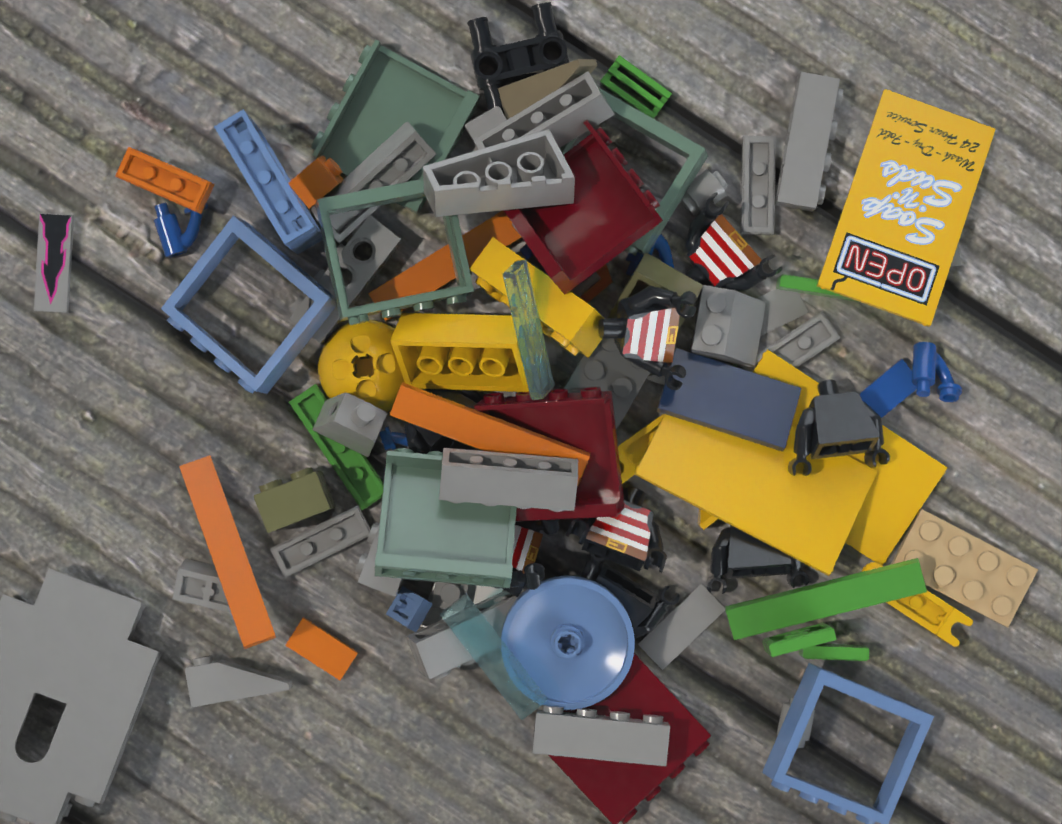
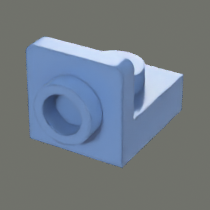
(409, 609)

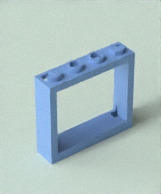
(269, 182)
(296, 340)
(795, 725)

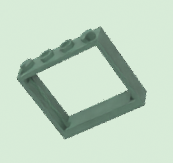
(694, 153)
(390, 308)

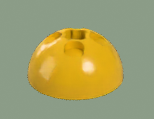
(346, 348)

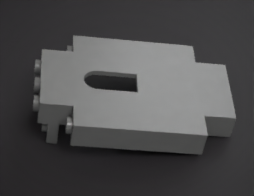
(81, 653)

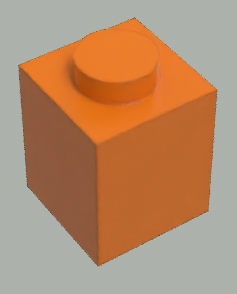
(316, 180)

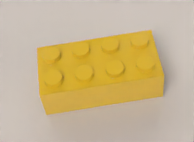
(561, 316)
(459, 352)

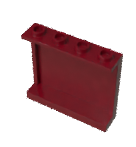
(601, 222)
(582, 422)
(620, 785)

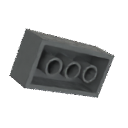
(611, 373)

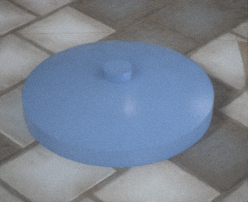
(571, 640)

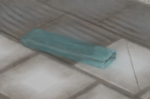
(528, 329)
(493, 656)

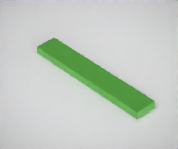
(826, 599)

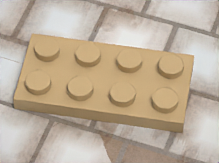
(966, 567)

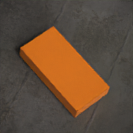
(321, 648)

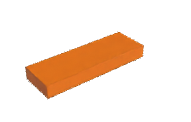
(164, 180)

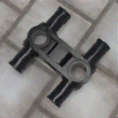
(515, 59)

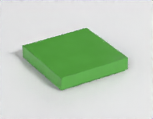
(798, 639)

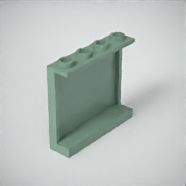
(381, 100)
(436, 537)

